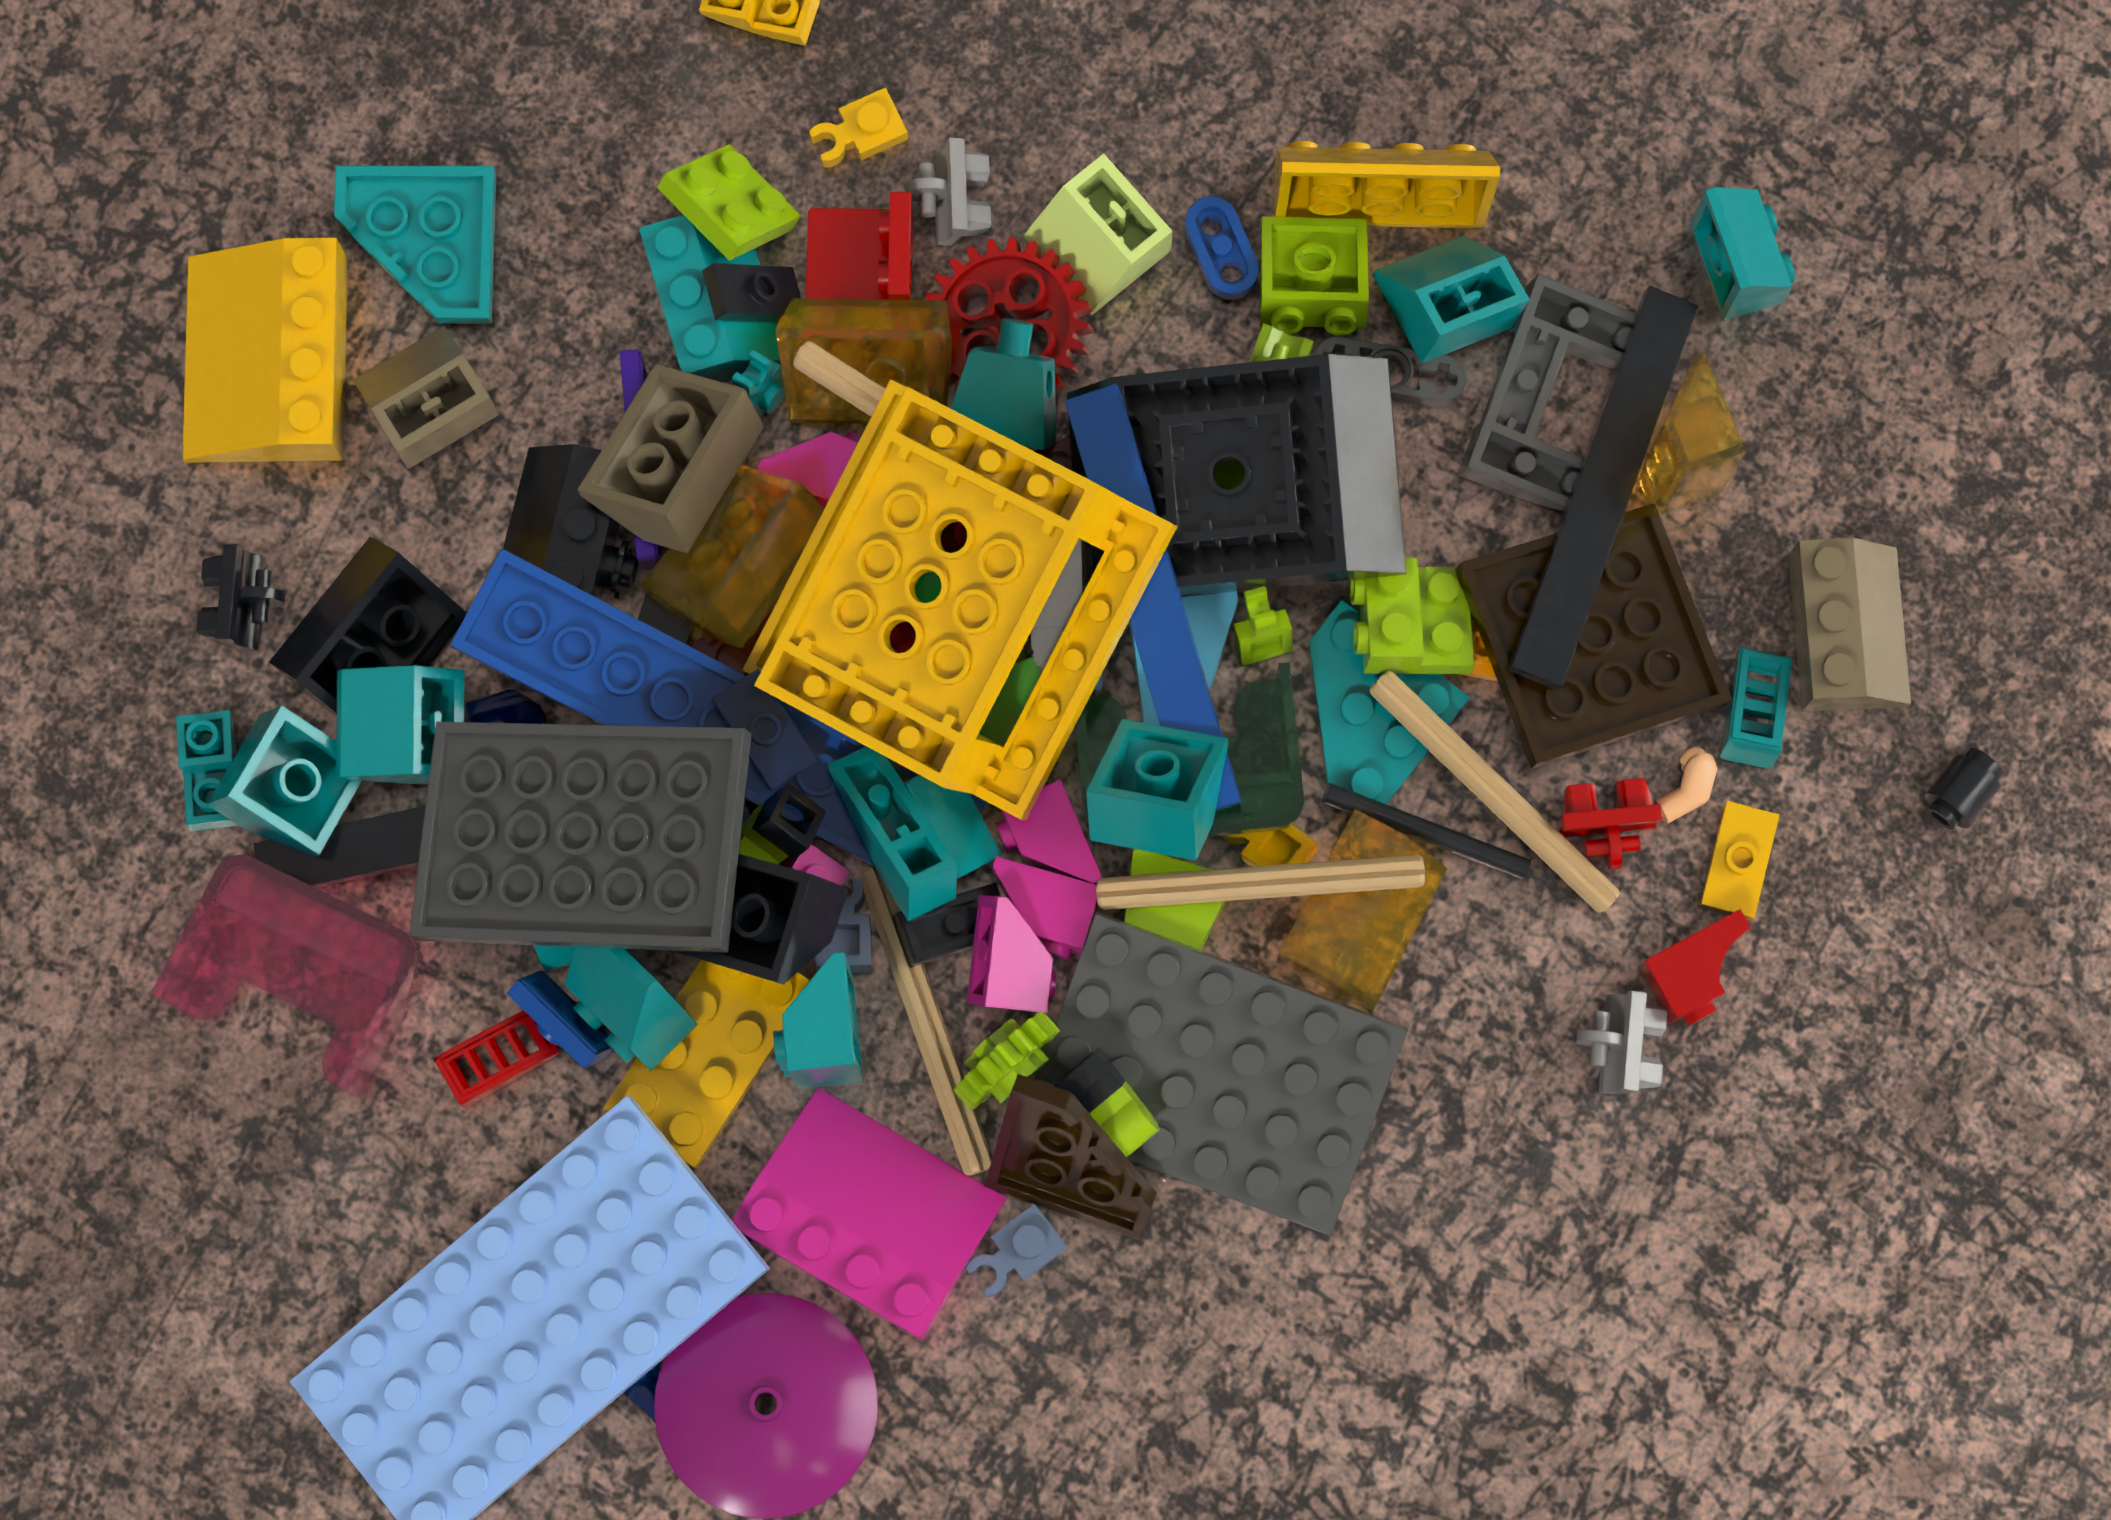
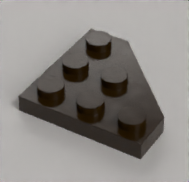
(1066, 1162)

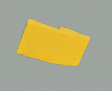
(775, 19)

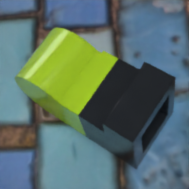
(772, 836)
(1110, 1101)

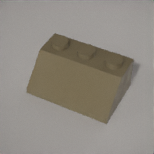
(672, 456)
(1848, 625)

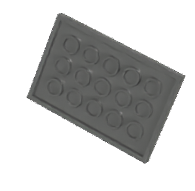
(581, 836)
(1244, 1073)

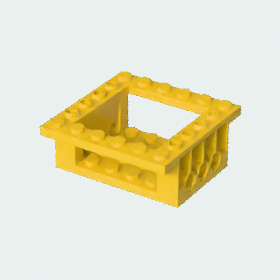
(858, 576)

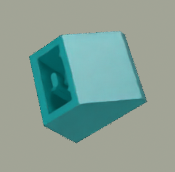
(1452, 296)
(391, 720)

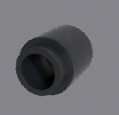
(1964, 789)

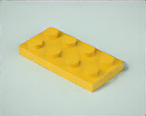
(717, 1062)

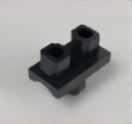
(243, 597)

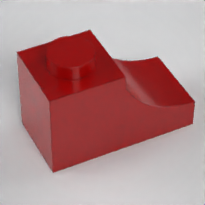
(1688, 973)

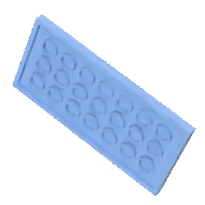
(530, 1322)

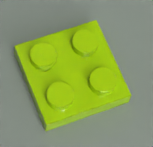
(729, 201)

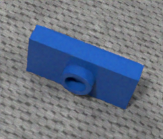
(558, 1020)

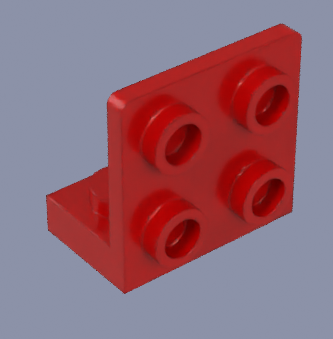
(861, 251)

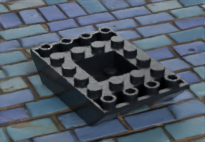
(1315, 463)

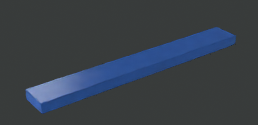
(1160, 616)

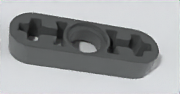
(1406, 358)

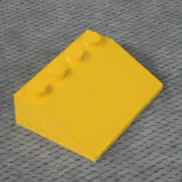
(1386, 185)
(266, 353)

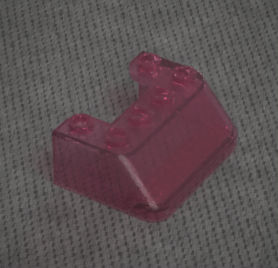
(301, 949)

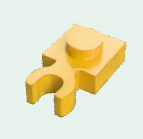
(867, 125)
(1275, 847)

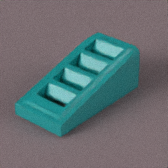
(1749, 740)

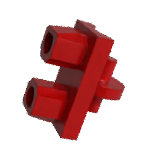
(1632, 814)

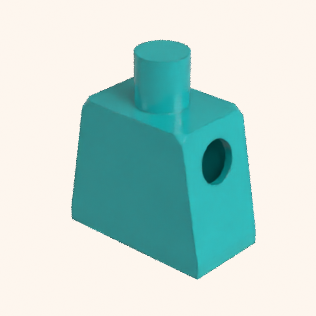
(1010, 388)

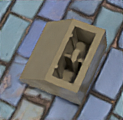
(426, 397)

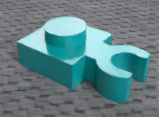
(762, 383)

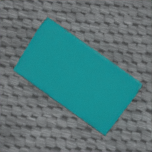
(956, 824)

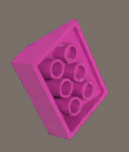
(868, 1213)

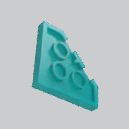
(427, 231)
(1360, 739)

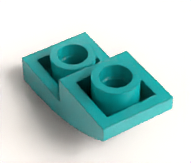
(204, 753)

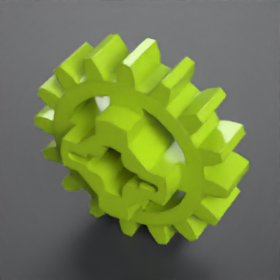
(1004, 1056)

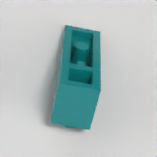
(895, 833)

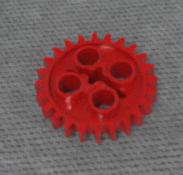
(1000, 277)

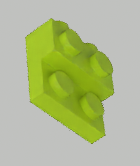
(1314, 273)
(1413, 622)

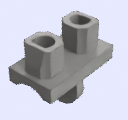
(943, 192)
(1619, 1040)

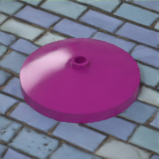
(776, 1460)

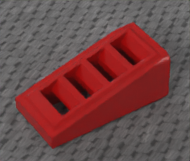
(487, 1085)

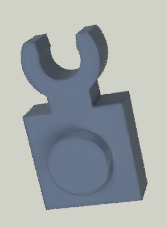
(851, 934)
(1023, 1246)

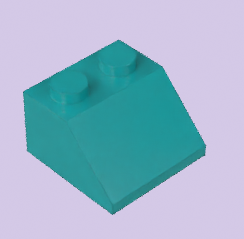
(1741, 251)
(285, 783)
(1156, 789)
(628, 1002)

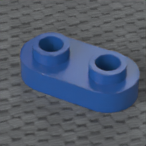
(1223, 250)

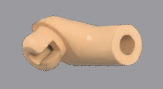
(1696, 785)

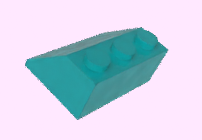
(701, 343)
(822, 1030)

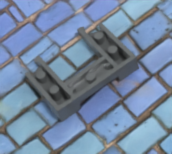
(1504, 443)

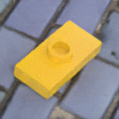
(1739, 860)

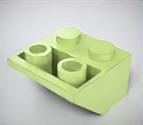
(1101, 231)

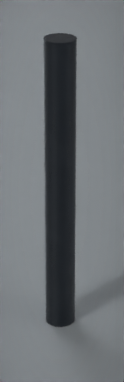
(1428, 831)

